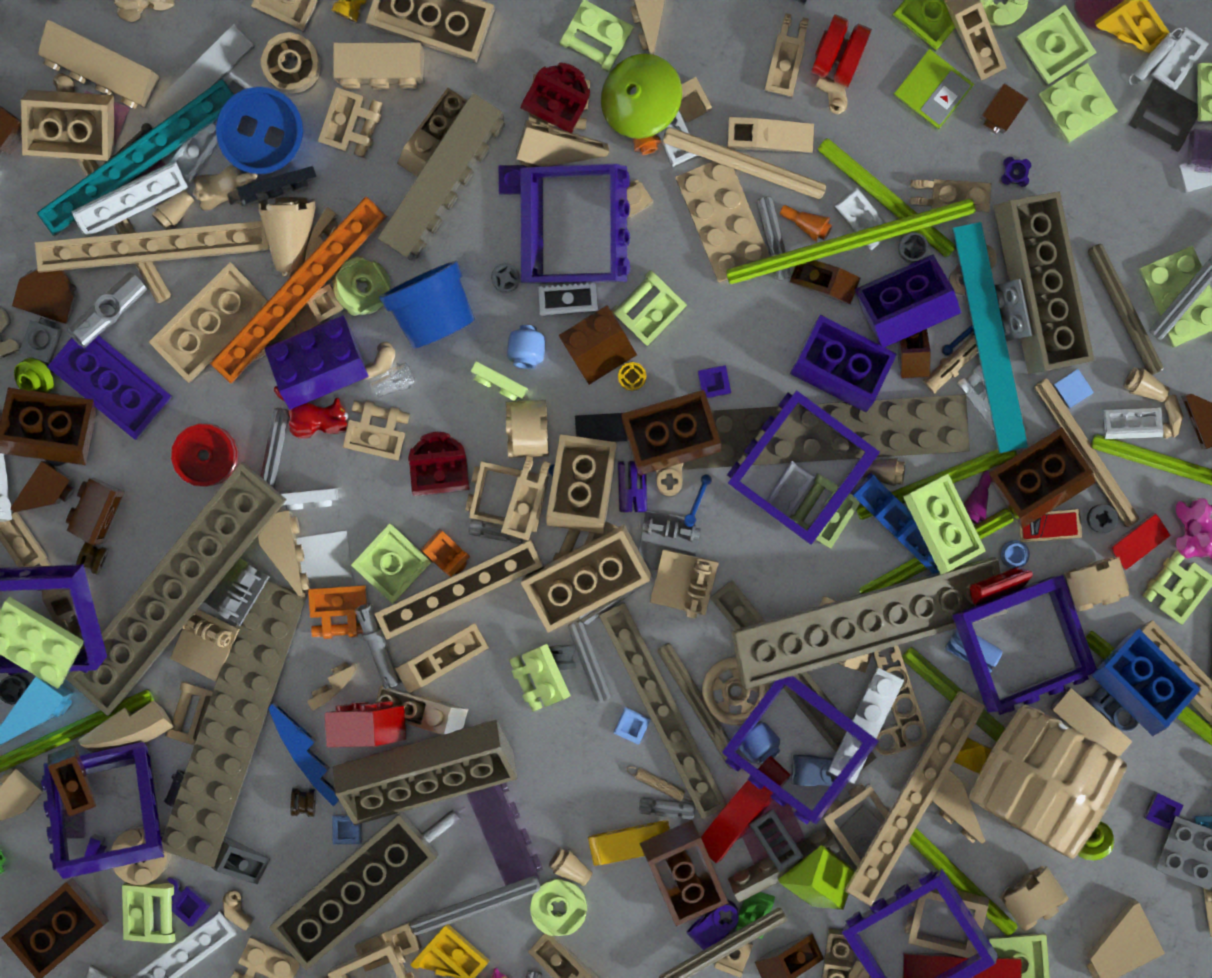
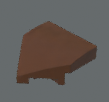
(46, 294)

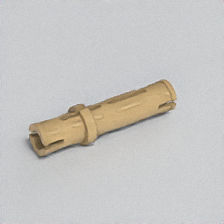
(951, 365)

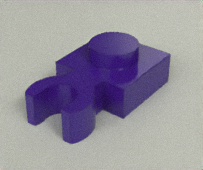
(187, 903)

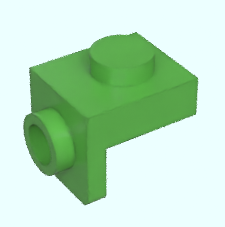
(754, 908)

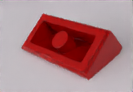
(1139, 540)
(999, 585)

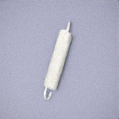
(1156, 56)
(441, 826)

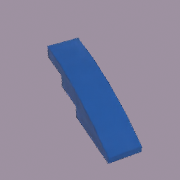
(894, 517)
(298, 743)

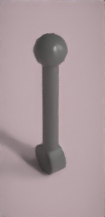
(145, 128)

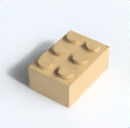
(378, 65)
(67, 125)
(581, 484)

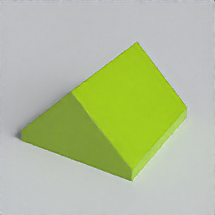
(820, 879)

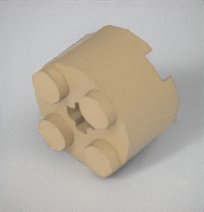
(275, 57)
(527, 428)
(1097, 583)
(140, 872)
(1034, 897)

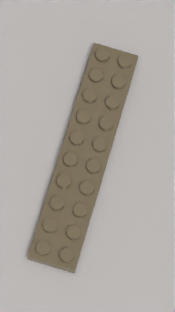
(889, 425)
(179, 586)
(857, 624)
(232, 726)

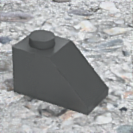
(240, 861)

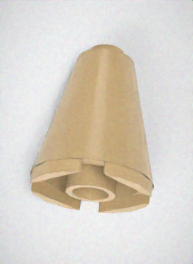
(287, 230)

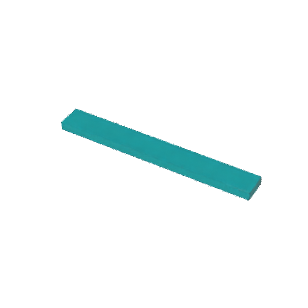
(138, 156)
(990, 337)

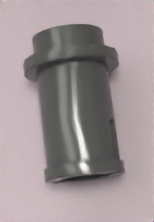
(174, 788)

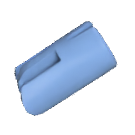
(991, 653)

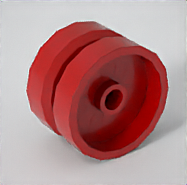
(840, 50)
(221, 449)

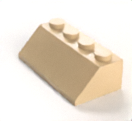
(97, 64)

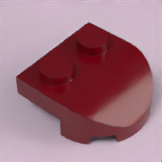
(558, 96)
(438, 465)

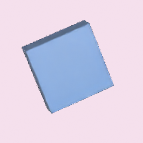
(1073, 388)
(632, 725)
(345, 831)

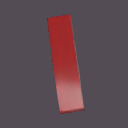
(741, 811)
(933, 964)

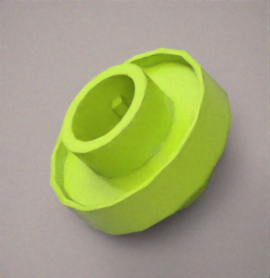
(33, 376)
(1098, 844)

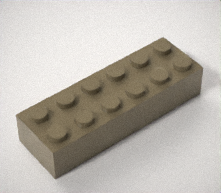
(442, 176)
(1041, 255)
(424, 772)
(353, 891)

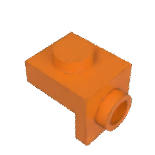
(445, 553)

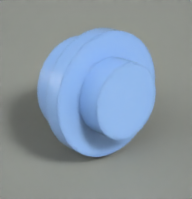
(1015, 554)

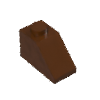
(1002, 109)
(826, 280)
(914, 355)
(1200, 415)
(44, 488)
(71, 780)
(790, 959)

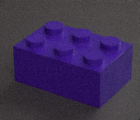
(908, 301)
(316, 362)
(843, 363)

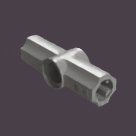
(119, 297)

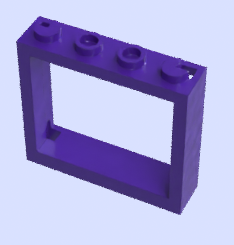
(533, 223)
(770, 428)
(60, 578)
(1071, 628)
(93, 763)
(779, 794)
(903, 896)

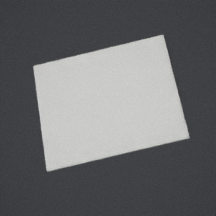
(327, 560)

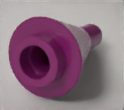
(977, 501)

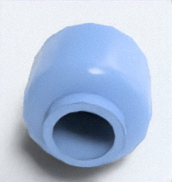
(526, 347)
(760, 743)

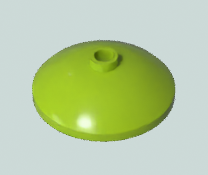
(652, 104)

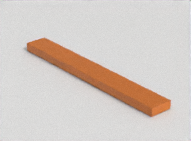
(299, 289)

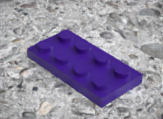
(113, 383)

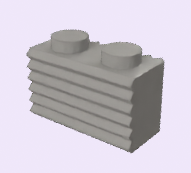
(567, 299)

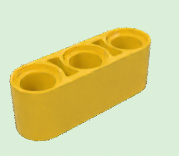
(623, 843)

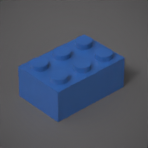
(1146, 682)

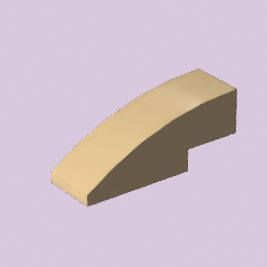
(1089, 722)
(128, 728)

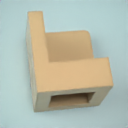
(694, 101)

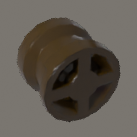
(92, 557)
(306, 802)

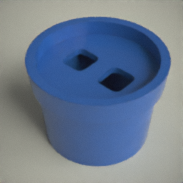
(269, 110)
(430, 305)

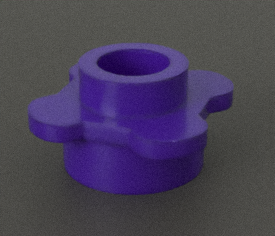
(1022, 166)

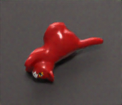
(310, 418)

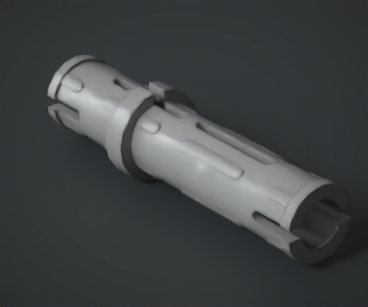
(374, 636)

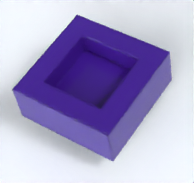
(510, 179)
(714, 381)
(1163, 810)
(95, 845)

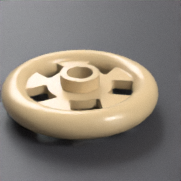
(721, 710)

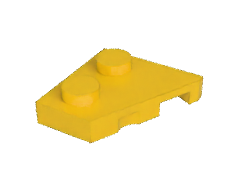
(1135, 24)
(450, 955)

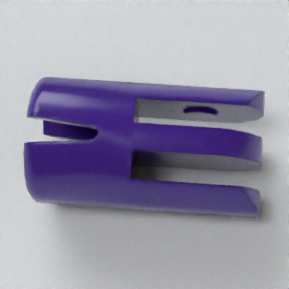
(632, 495)

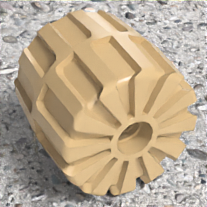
(1048, 781)

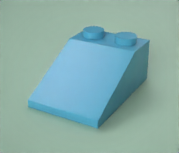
(35, 707)

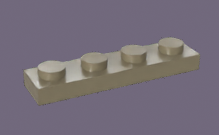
(765, 874)

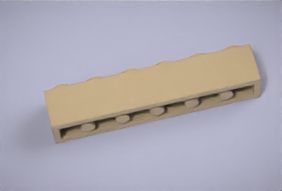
(459, 589)

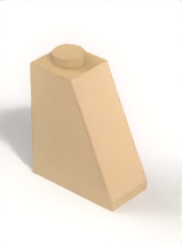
(1124, 945)

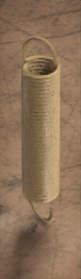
(659, 784)

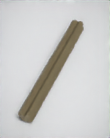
(1125, 309)
(694, 697)
(727, 945)

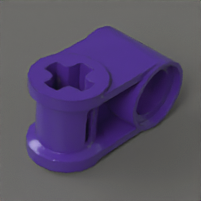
(711, 928)

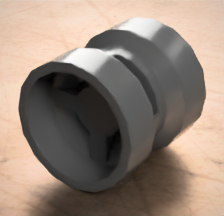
(913, 247)
(10, 690)

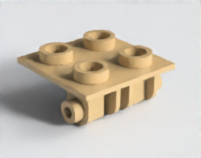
(684, 582)
(204, 644)

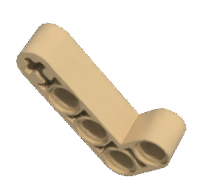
(902, 720)

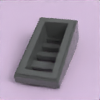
(763, 822)

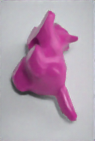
(1198, 528)

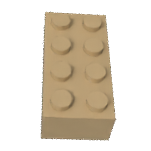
(443, 25)
(586, 578)

